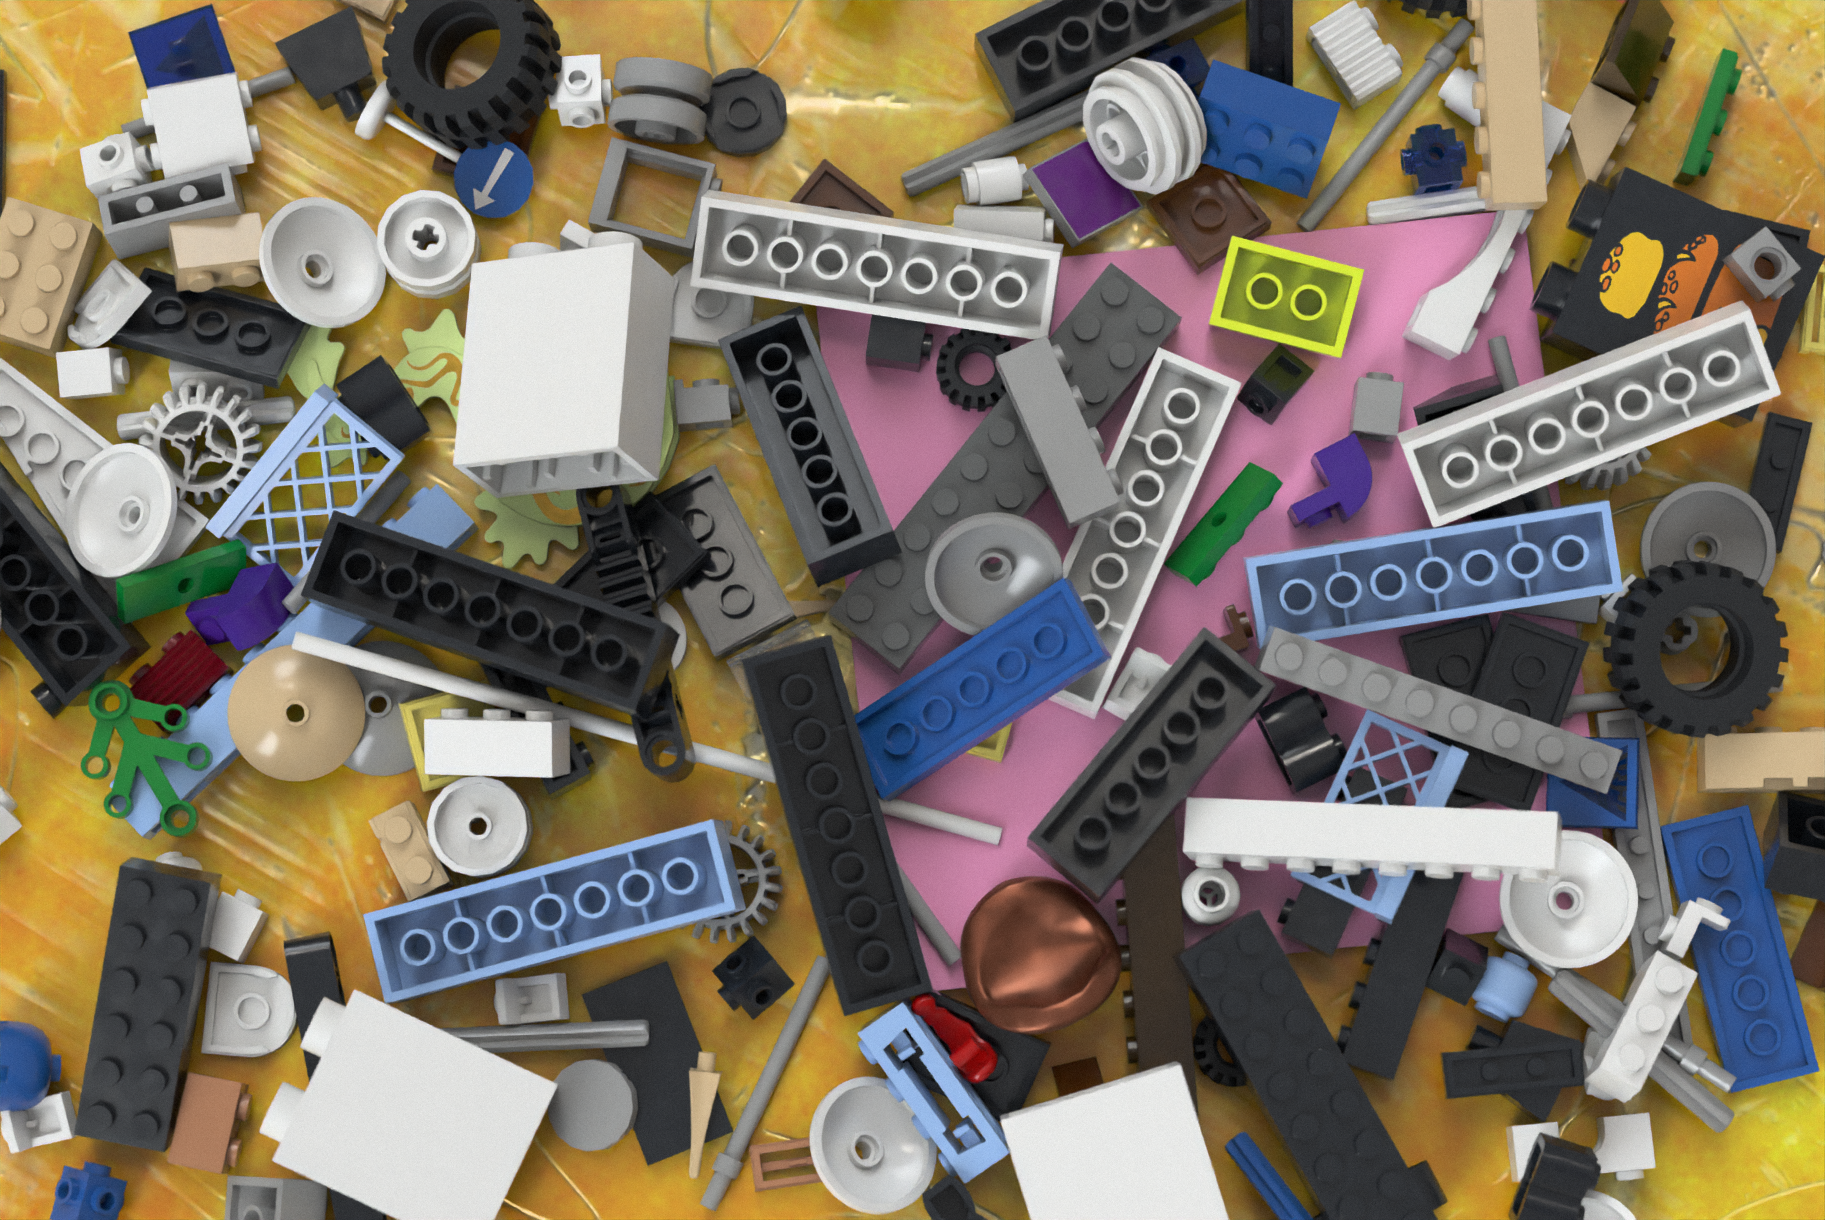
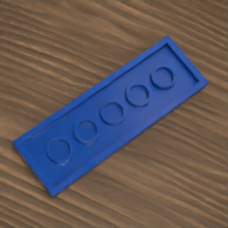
(979, 688)
(1746, 967)

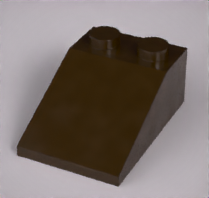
(1633, 50)

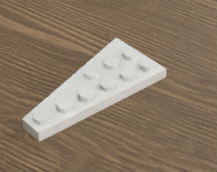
(56, 446)

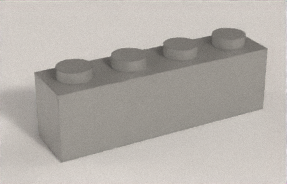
(1058, 432)

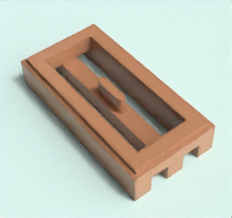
(758, 1167)

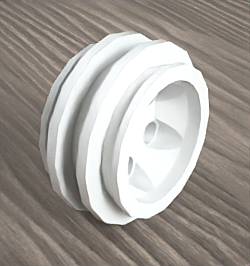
(1144, 125)

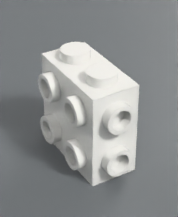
(201, 125)

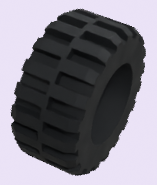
(499, 99)
(1751, 660)

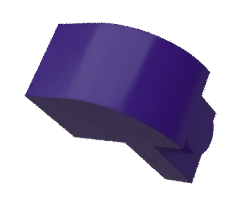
(1346, 482)
(247, 612)

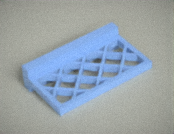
(277, 461)
(1435, 793)

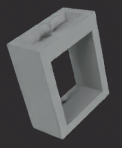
(611, 181)

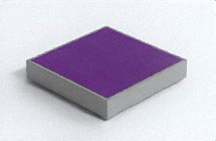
(1081, 193)

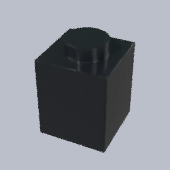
(898, 343)
(1457, 967)

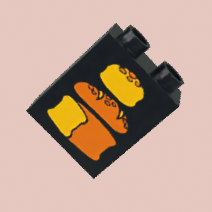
(1654, 264)

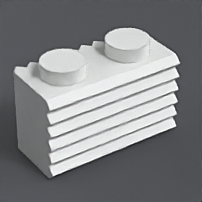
(1355, 53)

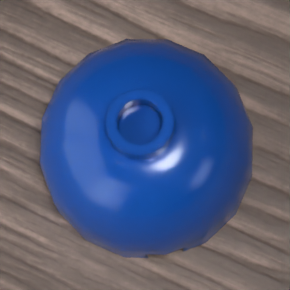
(25, 1066)

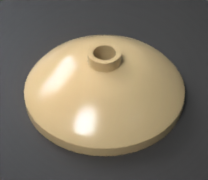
(302, 748)

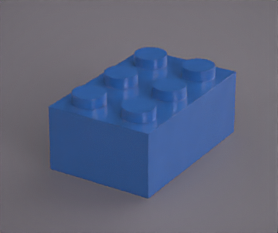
(1264, 128)

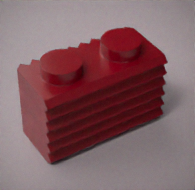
(180, 675)

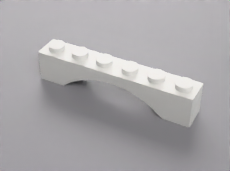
(1448, 312)

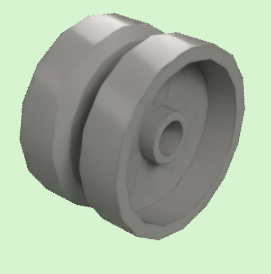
(660, 100)

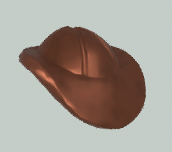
(1038, 956)

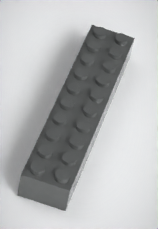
(1107, 348)

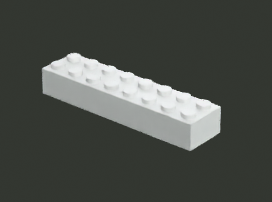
(876, 265)
(1589, 413)
(1159, 468)

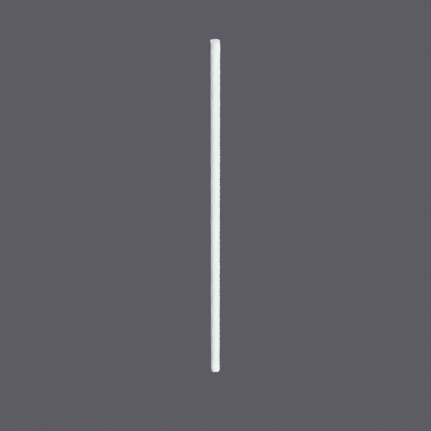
(609, 727)

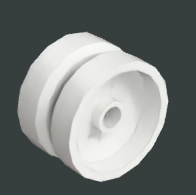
(425, 218)
(506, 834)

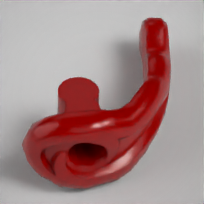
(969, 1052)

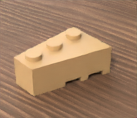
(1762, 761)

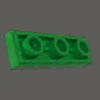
(1709, 118)
(1223, 524)
(179, 581)

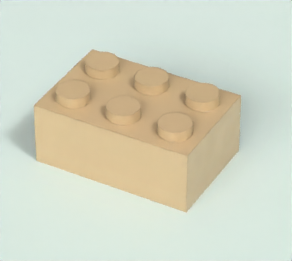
(42, 274)

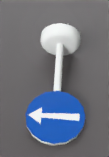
(487, 180)

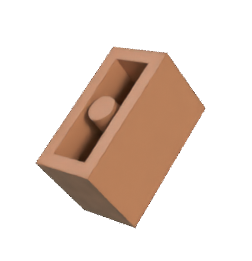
(210, 1123)

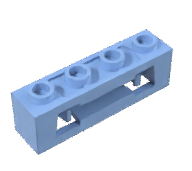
(929, 1119)

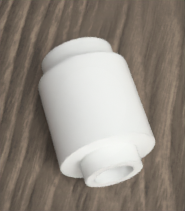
(1458, 94)
(993, 181)

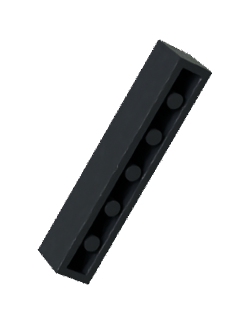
(1396, 977)

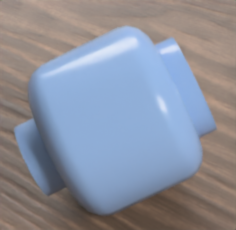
(1505, 987)

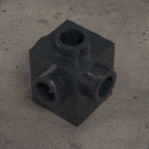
(751, 978)

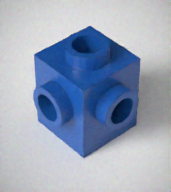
(88, 1194)

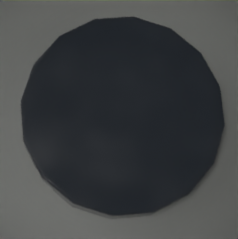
(744, 113)

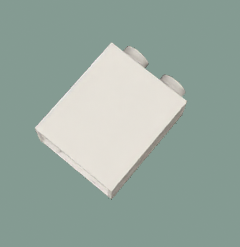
(564, 368)
(406, 1115)
(1116, 1153)

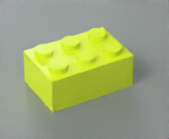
(1286, 297)

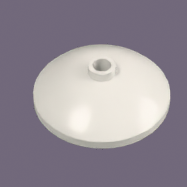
(337, 250)
(121, 510)
(1600, 909)
(895, 1155)

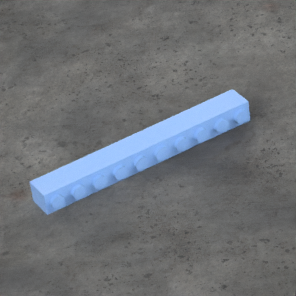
(431, 518)

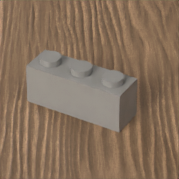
(140, 216)

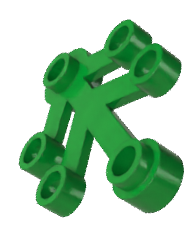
(140, 751)

